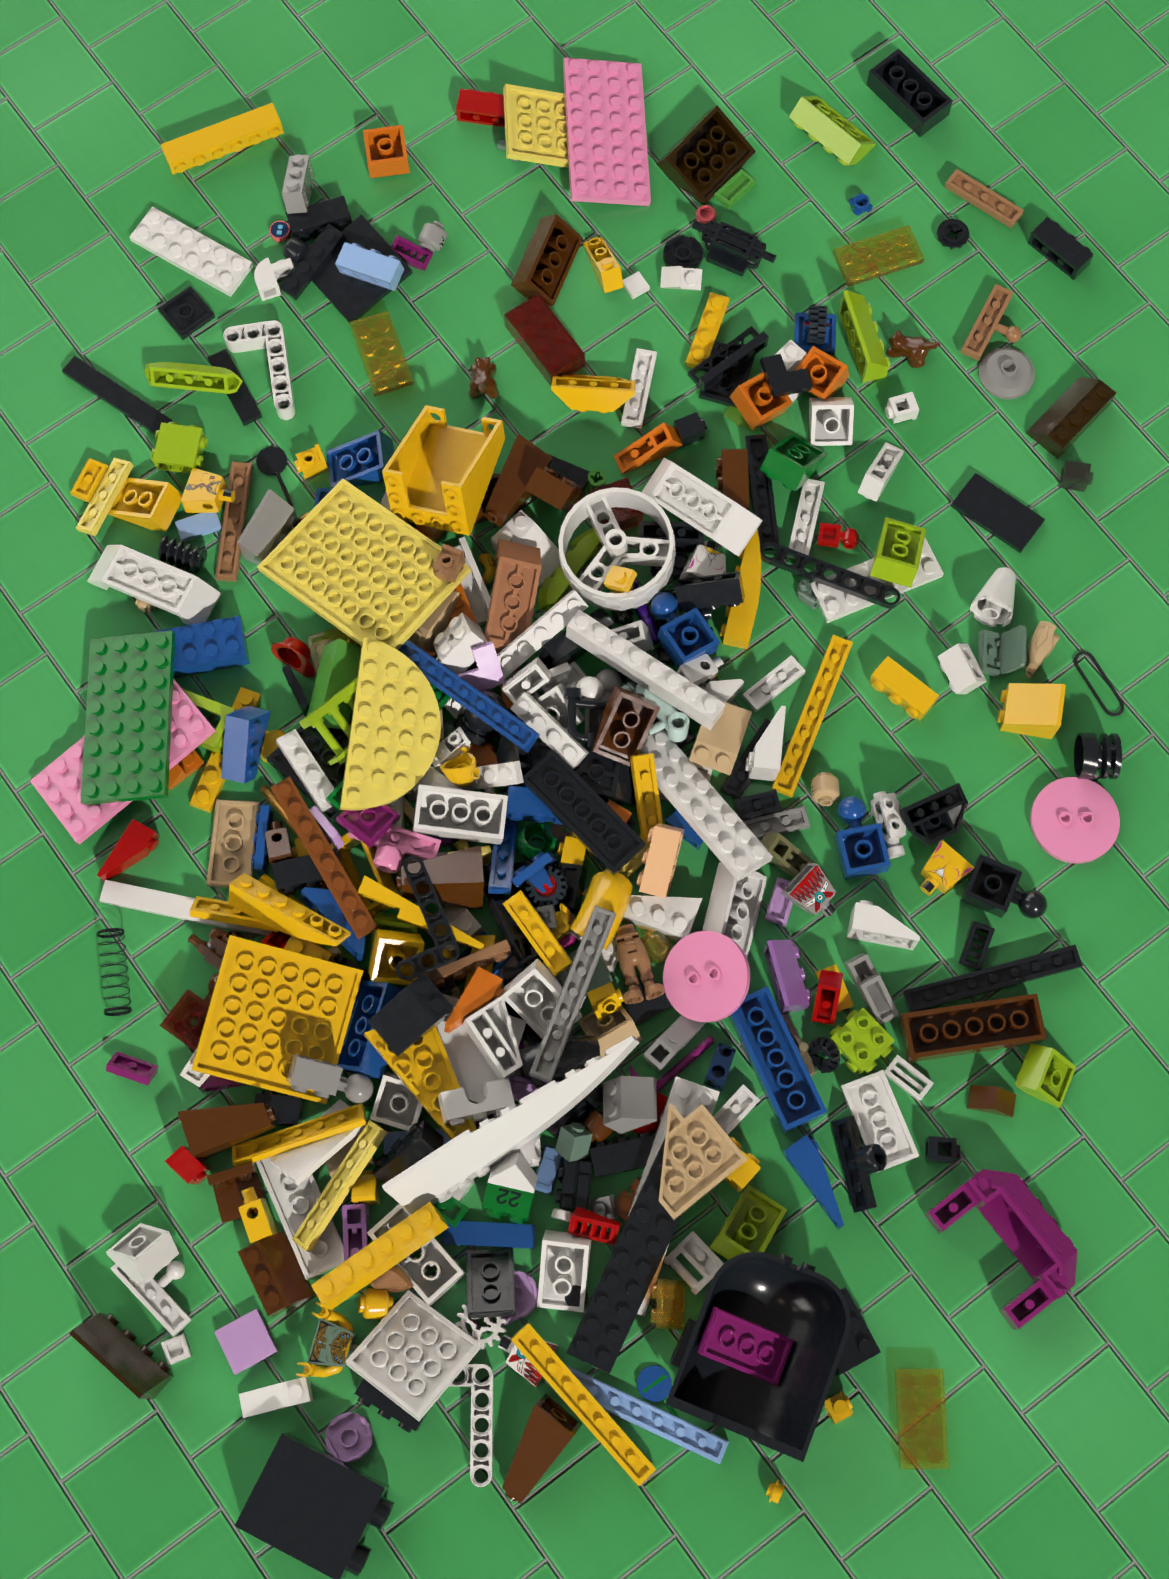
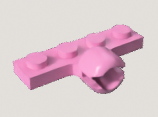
(400, 843)

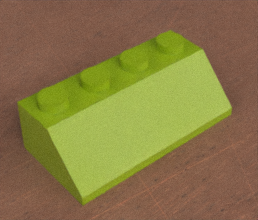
(831, 130)
(863, 337)

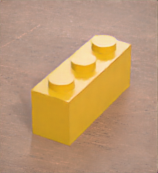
(903, 688)

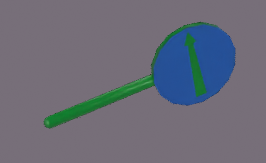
(655, 1385)

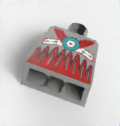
(811, 891)

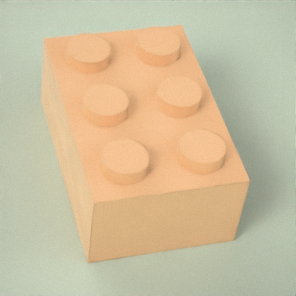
(660, 860)

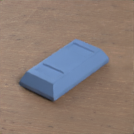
(548, 1169)

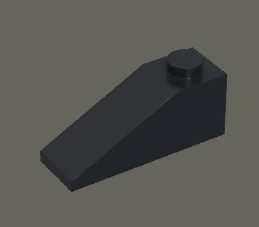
(511, 752)

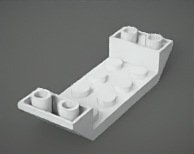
(702, 506)
(155, 583)

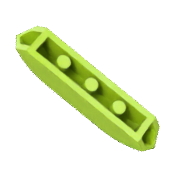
(192, 377)
(556, 587)

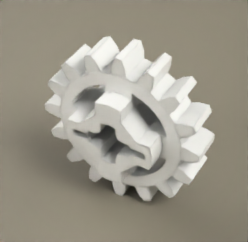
(478, 1332)

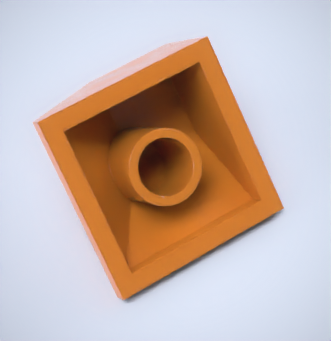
(825, 373)

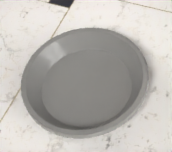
(1006, 373)

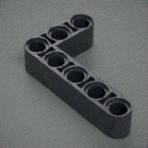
(431, 921)

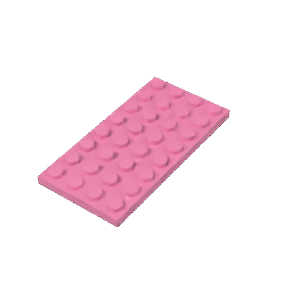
(606, 132)
(62, 779)

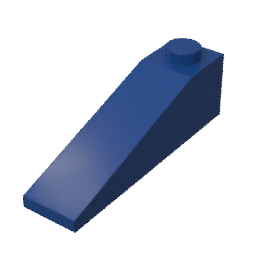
(810, 1168)

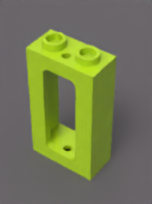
(216, 740)

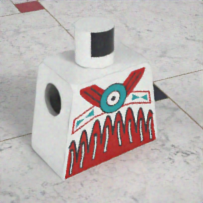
(519, 1362)

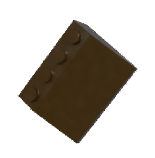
(706, 156)
(123, 1355)

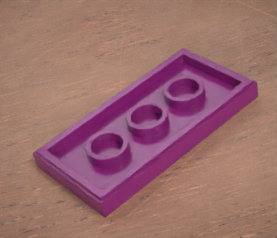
(745, 1346)

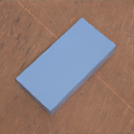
(198, 526)

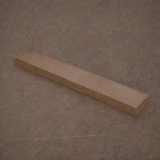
(234, 522)

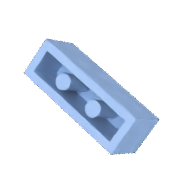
(369, 266)

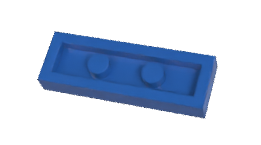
(259, 860)

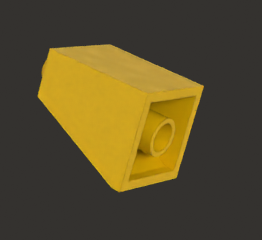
(1032, 709)

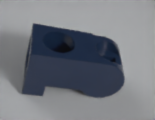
(719, 1066)

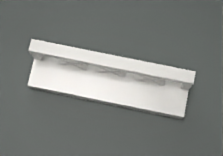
(474, 586)

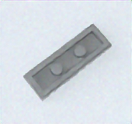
(779, 822)

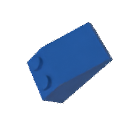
(360, 460)

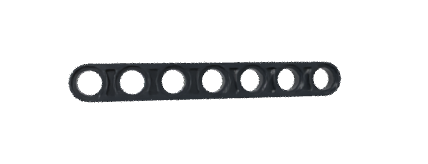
(837, 583)

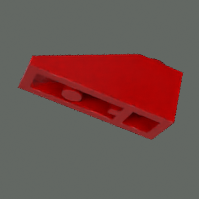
(131, 848)

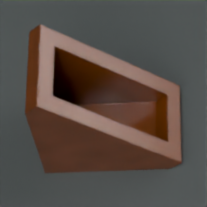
(991, 1100)

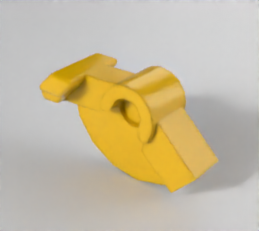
(562, 923)

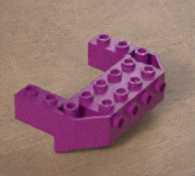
(1025, 1230)

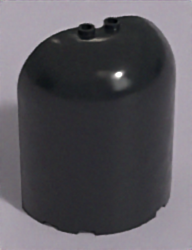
(786, 1301)

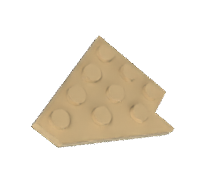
(694, 1159)

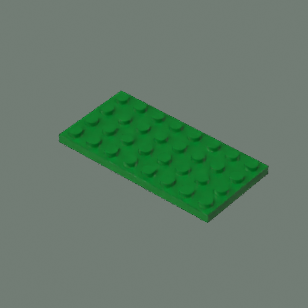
(128, 718)

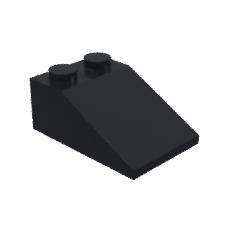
(411, 1015)

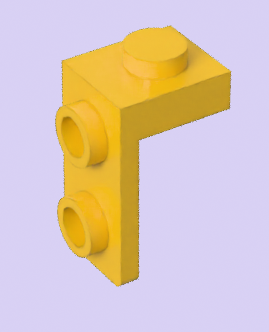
(620, 579)

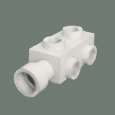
(890, 821)

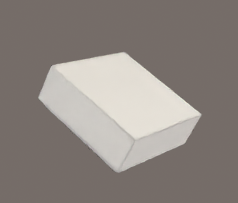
(635, 285)
(176, 1349)

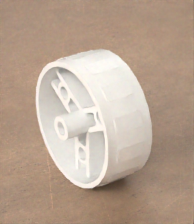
(615, 547)

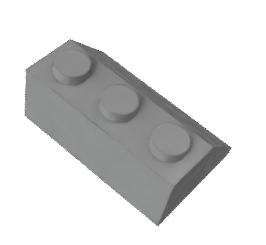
(266, 528)

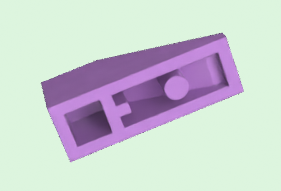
(355, 1228)

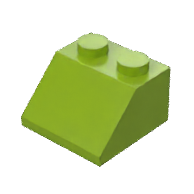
(1045, 1075)

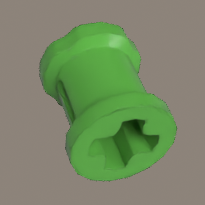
(592, 478)

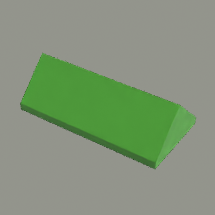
(336, 669)

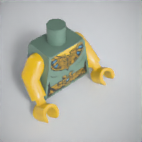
(330, 1346)

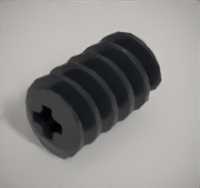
(181, 556)

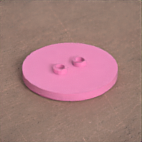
(1074, 820)
(706, 976)

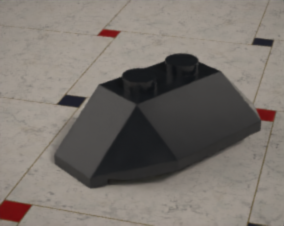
(936, 815)

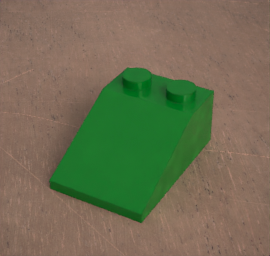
(792, 461)

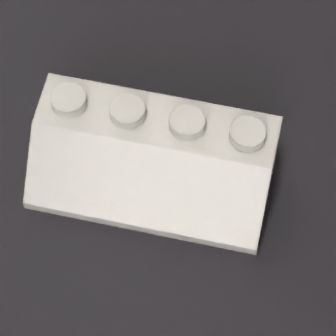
(460, 814)
(735, 906)

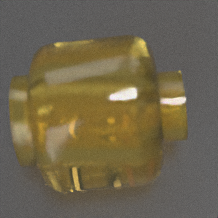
(657, 946)

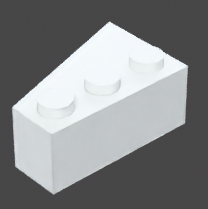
(668, 915)
(494, 1038)

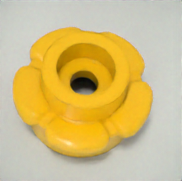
(775, 1491)

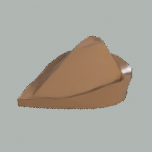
(392, 1281)

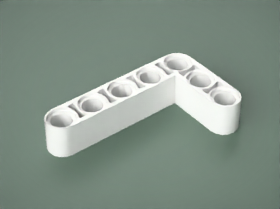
(275, 360)
(480, 1412)

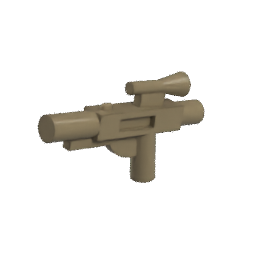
(802, 1046)

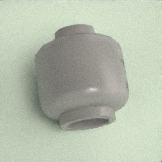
(432, 236)

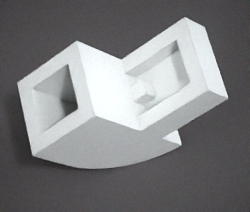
(268, 274)

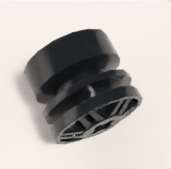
(1097, 756)

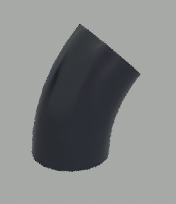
(575, 1054)

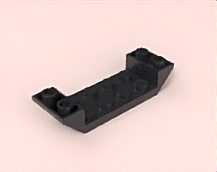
(602, 774)

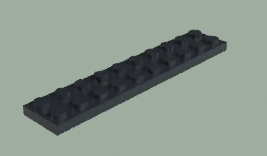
(625, 1276)

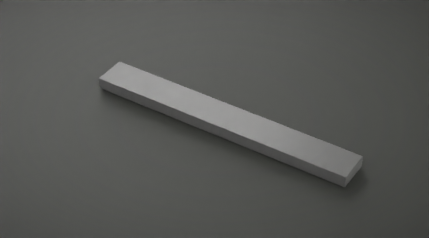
(572, 994)

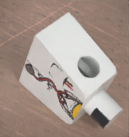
(701, 669)

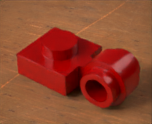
(831, 534)

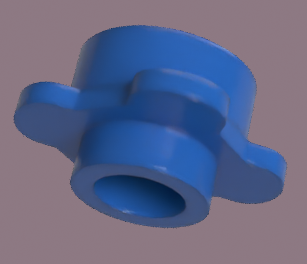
(860, 199)

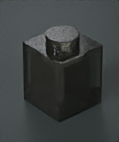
(1075, 476)

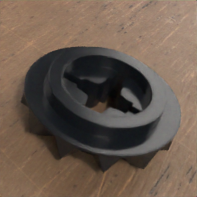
(956, 227)
(828, 1048)

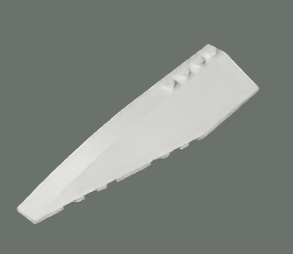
(476, 1151)

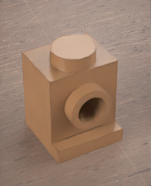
(448, 563)

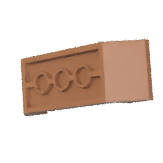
(512, 592)

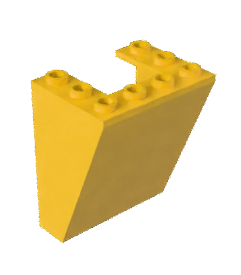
(442, 472)

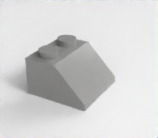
(629, 1103)

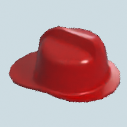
(296, 654)

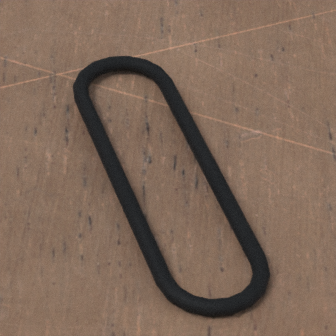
(1106, 679)

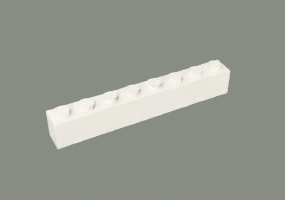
(645, 670)

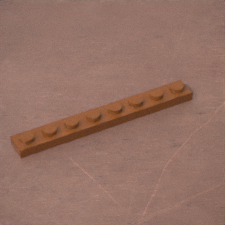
(324, 858)

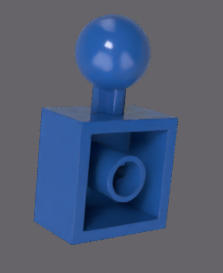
(684, 635)
(868, 838)

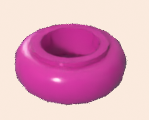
(568, 941)

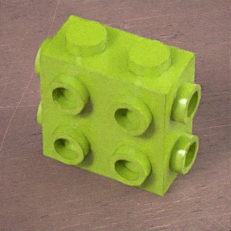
(179, 447)
(861, 1041)

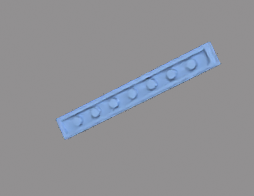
(654, 1419)

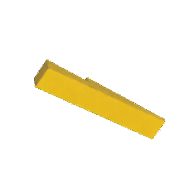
(410, 912)

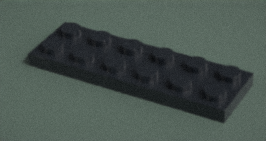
(583, 812)

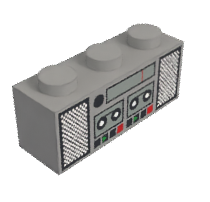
(298, 184)

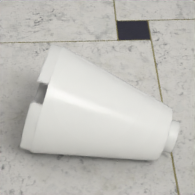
(996, 599)

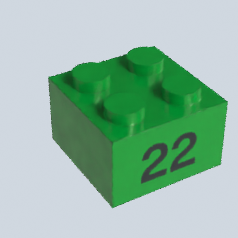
(508, 1202)

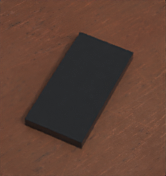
(997, 512)

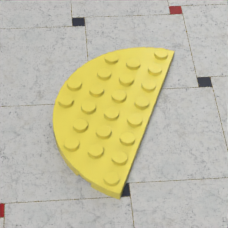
(391, 729)

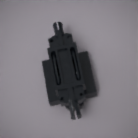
(732, 247)

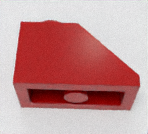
(827, 997)
(188, 1167)

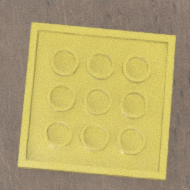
(535, 125)

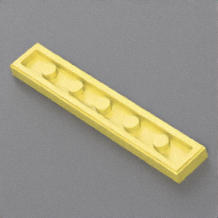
(339, 1186)

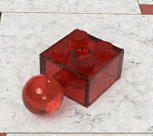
(189, 1008)

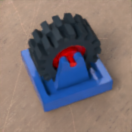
(815, 330)
(544, 883)

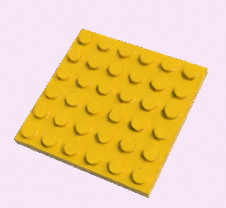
(269, 1009)

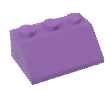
(787, 976)

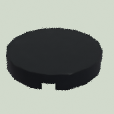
(683, 252)

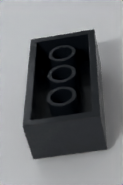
(909, 92)

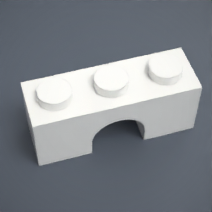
(457, 1108)

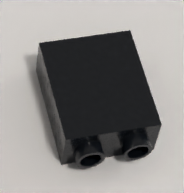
(315, 1508)

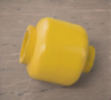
(374, 1303)

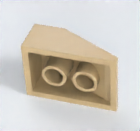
(721, 745)

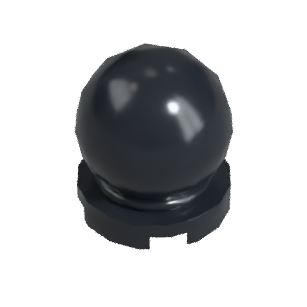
(476, 729)

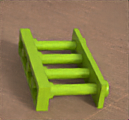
(331, 707)

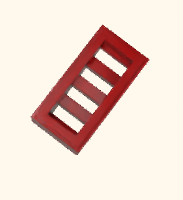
(583, 1231)

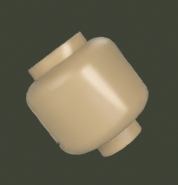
(825, 789)

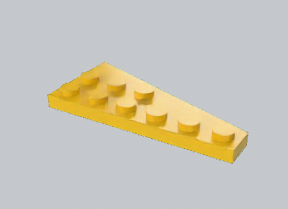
(425, 1073)

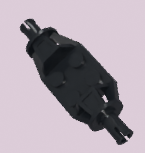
(510, 930)

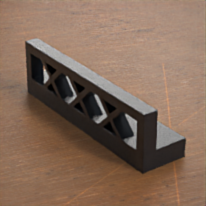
(731, 362)

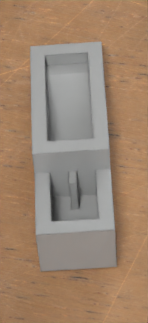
(871, 988)

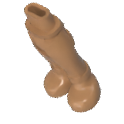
(633, 953)

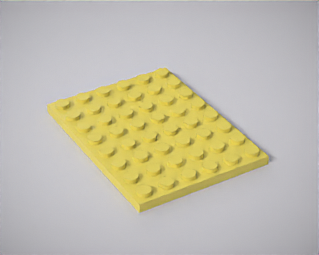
(361, 568)

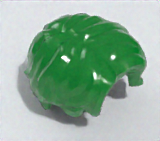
(534, 840)

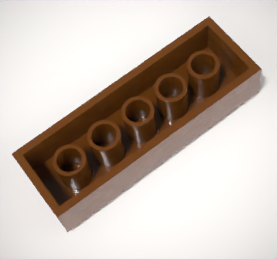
(972, 1028)

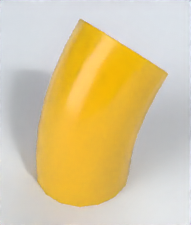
(608, 893)

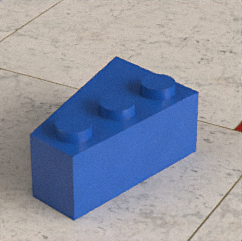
(525, 806)

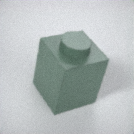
(573, 1142)

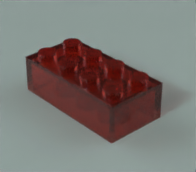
(544, 339)

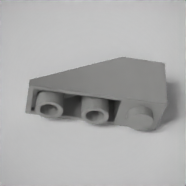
(671, 1043)

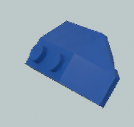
(324, 904)

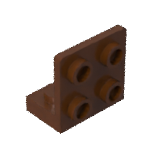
(228, 1186)

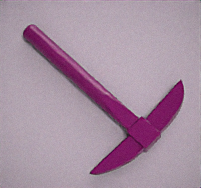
(681, 1065)

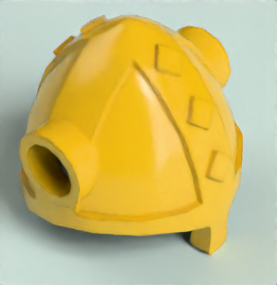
(461, 769)

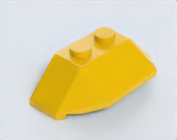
(593, 392)

